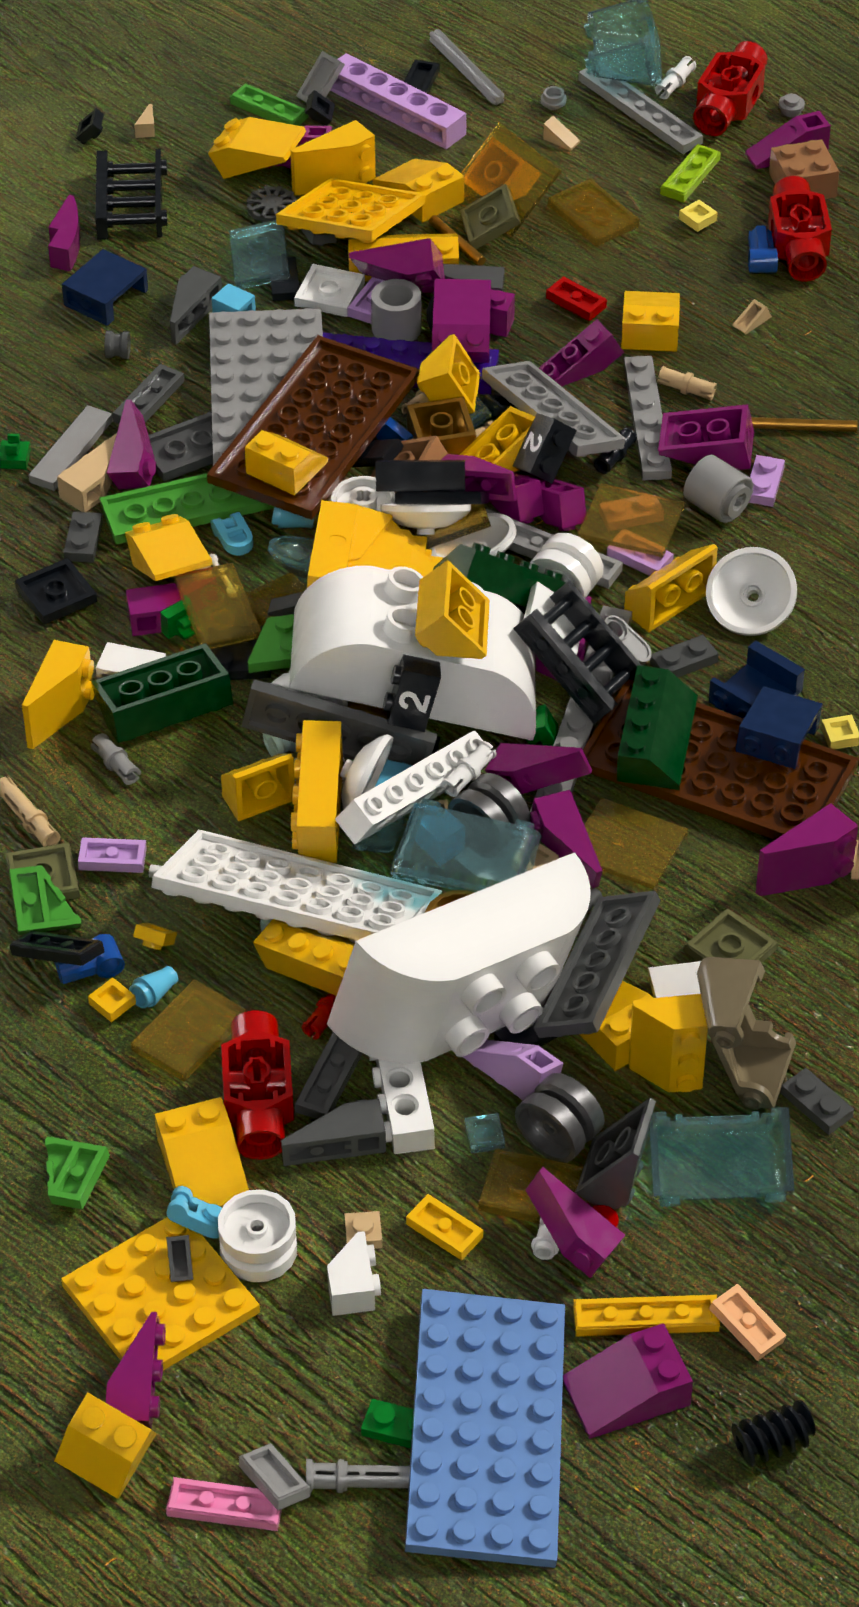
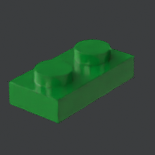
(388, 1423)

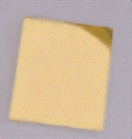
(631, 520)
(633, 842)

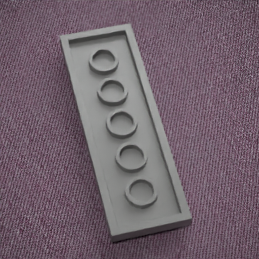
(536, 393)

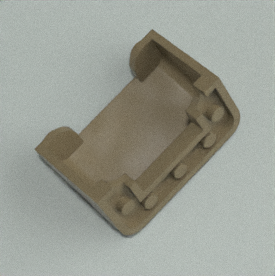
(747, 1047)

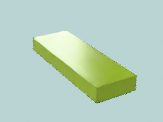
(690, 173)

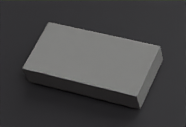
(321, 76)
(274, 1476)

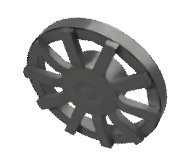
(269, 204)

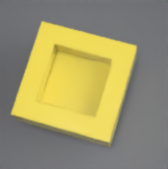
(698, 215)
(840, 732)

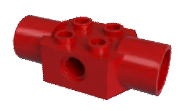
(729, 87)
(800, 227)
(257, 1084)

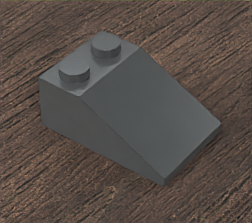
(616, 1159)

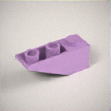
(515, 1065)

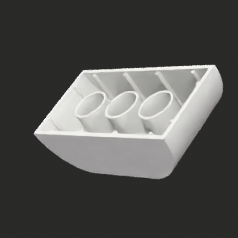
(362, 622)
(462, 967)

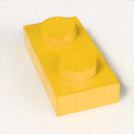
(444, 1227)

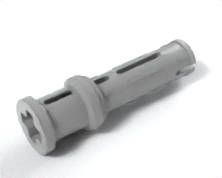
(344, 1476)

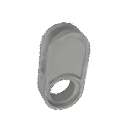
(630, 639)

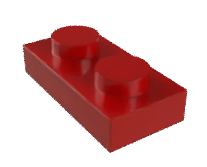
(576, 298)

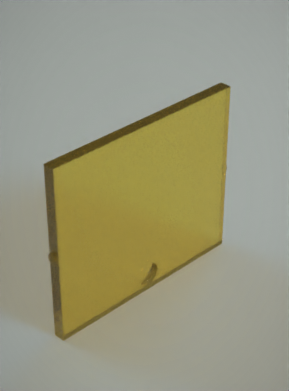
(511, 162)

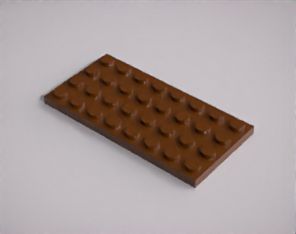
(328, 403)
(730, 783)

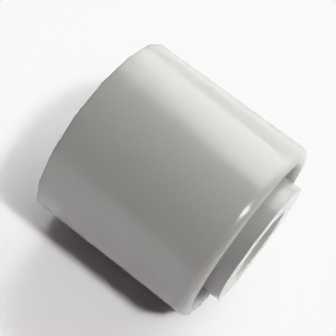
(396, 310)
(718, 488)

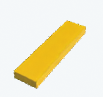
(635, 1314)

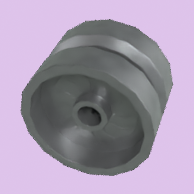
(492, 798)
(559, 1117)

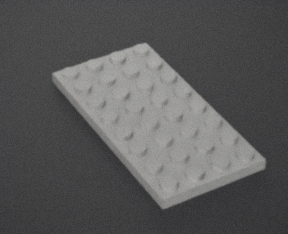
(249, 360)

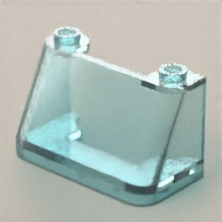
(625, 43)
(462, 849)
(720, 1157)

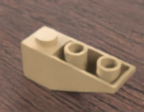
(87, 478)

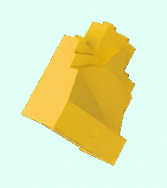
(364, 537)

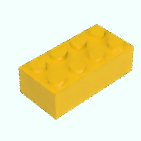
(317, 790)

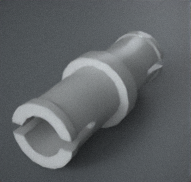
(115, 759)

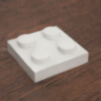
(329, 289)

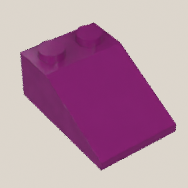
(412, 261)
(463, 310)
(703, 432)
(808, 854)
(629, 1382)

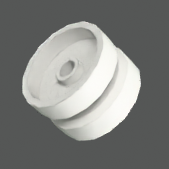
(362, 491)
(571, 558)
(257, 1235)

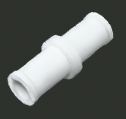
(675, 77)
(468, 768)

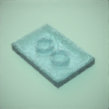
(259, 254)

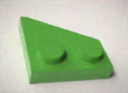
(273, 645)
(39, 902)
(73, 1170)

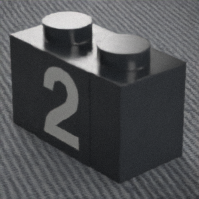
(544, 448)
(412, 693)

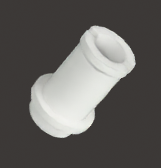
(544, 1245)

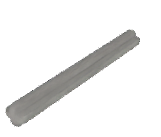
(466, 67)

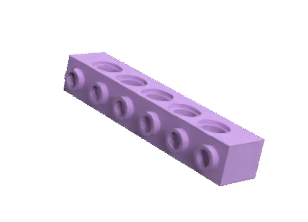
(399, 102)

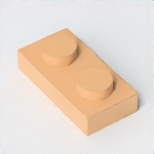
(747, 1322)

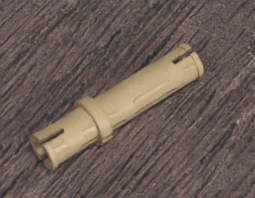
(33, 819)

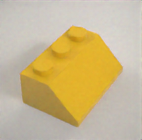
(671, 588)
(451, 614)
(669, 1041)

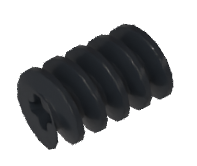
(773, 1432)

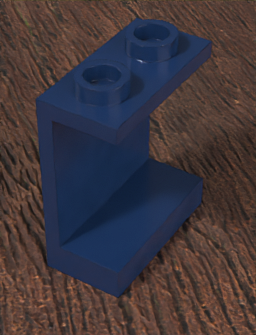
(100, 283)
(762, 669)
(777, 726)

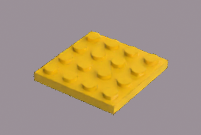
(350, 209)
(134, 1280)

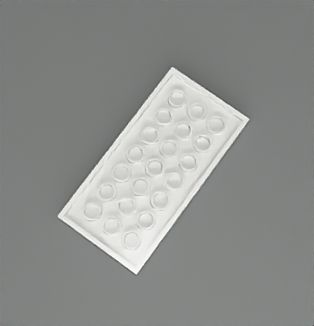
(289, 887)

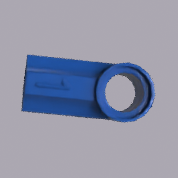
(762, 254)
(105, 965)

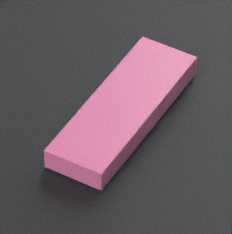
(221, 1504)

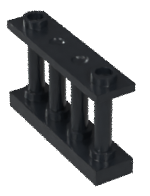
(106, 185)
(565, 664)

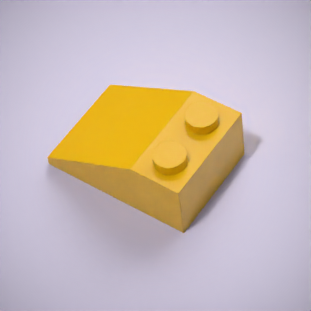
(253, 145)
(339, 154)
(437, 180)
(650, 321)
(502, 439)
(166, 548)
(58, 691)
(613, 1037)
(201, 1151)

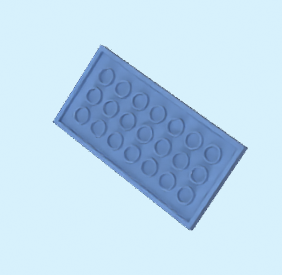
(486, 1429)

